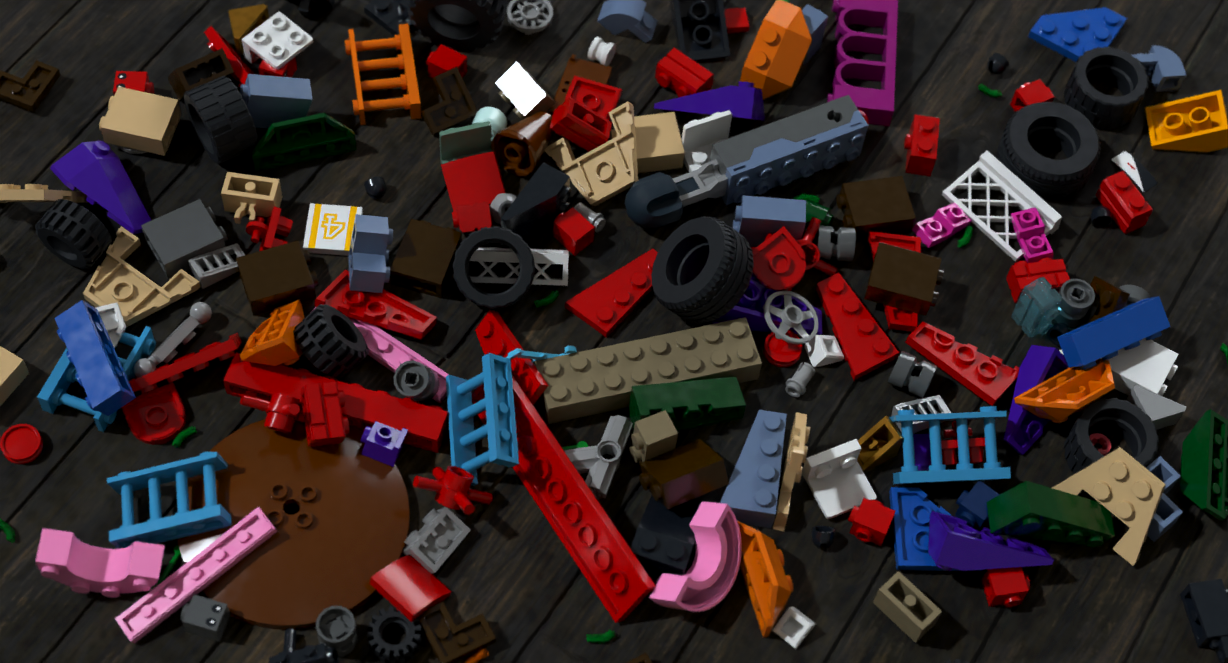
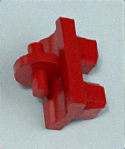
(274, 224)
(950, 447)

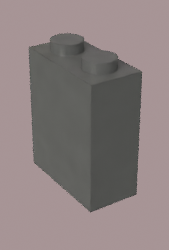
(183, 235)

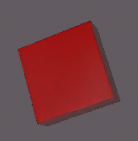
(736, 20)

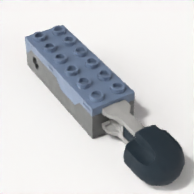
(755, 162)

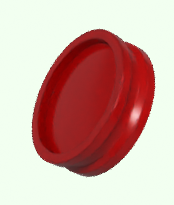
(781, 352)
(21, 444)

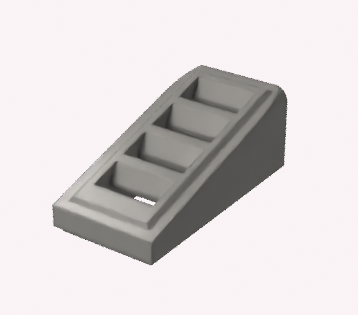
(207, 260)
(920, 405)

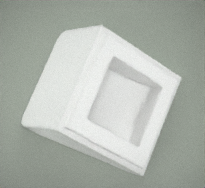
(823, 350)
(794, 626)

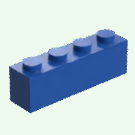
(1113, 332)
(94, 358)

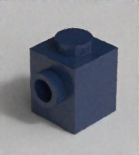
(974, 505)

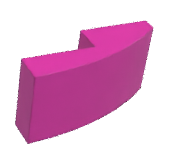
(942, 225)
(1031, 235)

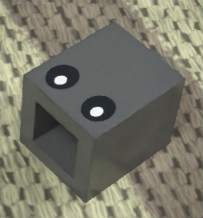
(205, 617)

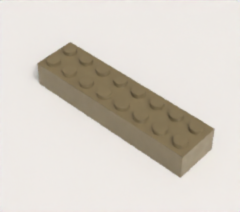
(603, 376)

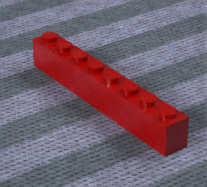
(362, 406)

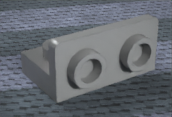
(436, 538)

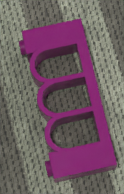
(875, 103)

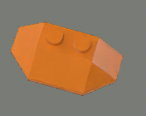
(777, 50)
(275, 338)
(1068, 392)
(764, 577)

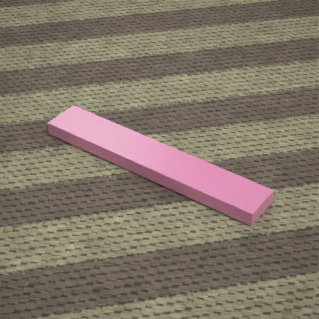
(392, 353)
(196, 575)

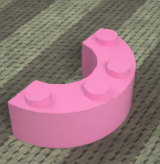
(714, 563)
(96, 568)

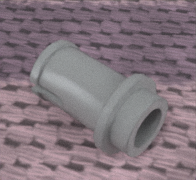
(595, 219)
(796, 385)

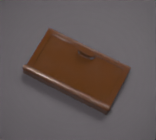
(582, 69)

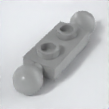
(199, 314)

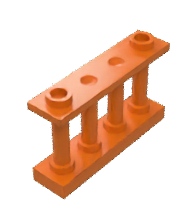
(404, 61)

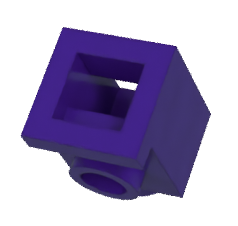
(383, 443)

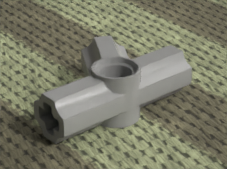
(590, 458)

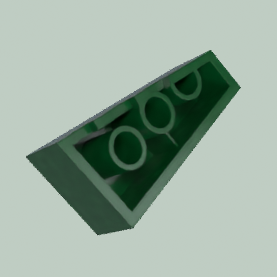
(689, 402)
(1049, 515)

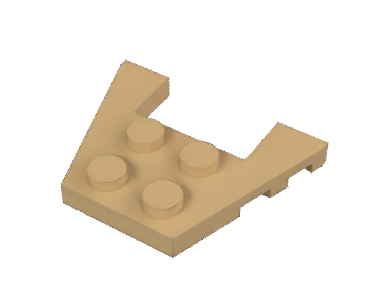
(606, 168)
(37, 193)
(134, 292)
(792, 469)
(1125, 491)

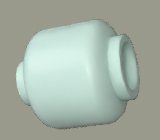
(494, 116)

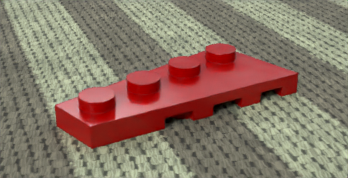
(218, 42)
(615, 296)
(377, 308)
(896, 318)
(859, 334)
(499, 340)
(195, 361)
(974, 370)

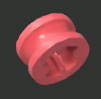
(1103, 441)

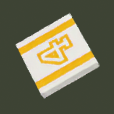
(330, 228)

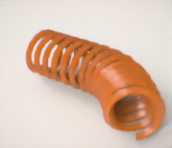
(477, 656)

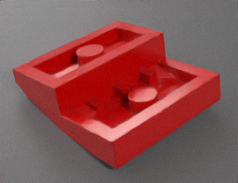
(473, 179)
(409, 587)

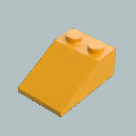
(1189, 123)

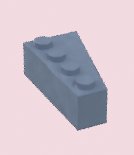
(756, 477)

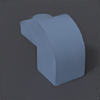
(627, 14)
(1163, 68)

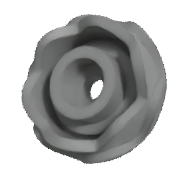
(499, 204)

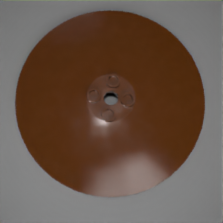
(323, 555)

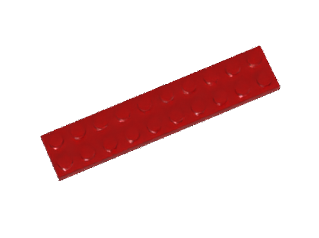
(575, 512)

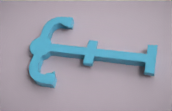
(535, 356)

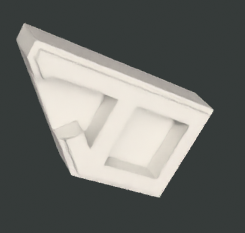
(113, 321)

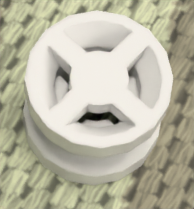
(601, 51)

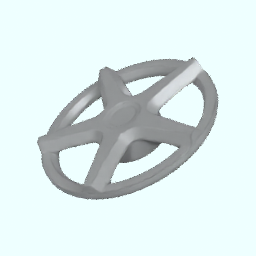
(791, 317)

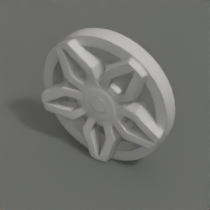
(530, 14)

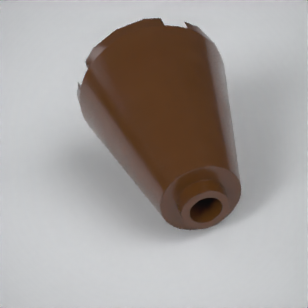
(523, 143)

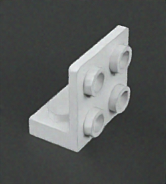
(276, 41)
(700, 135)
(837, 479)

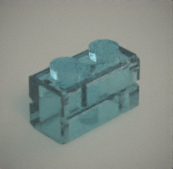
(1037, 307)

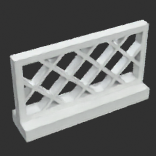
(1012, 188)

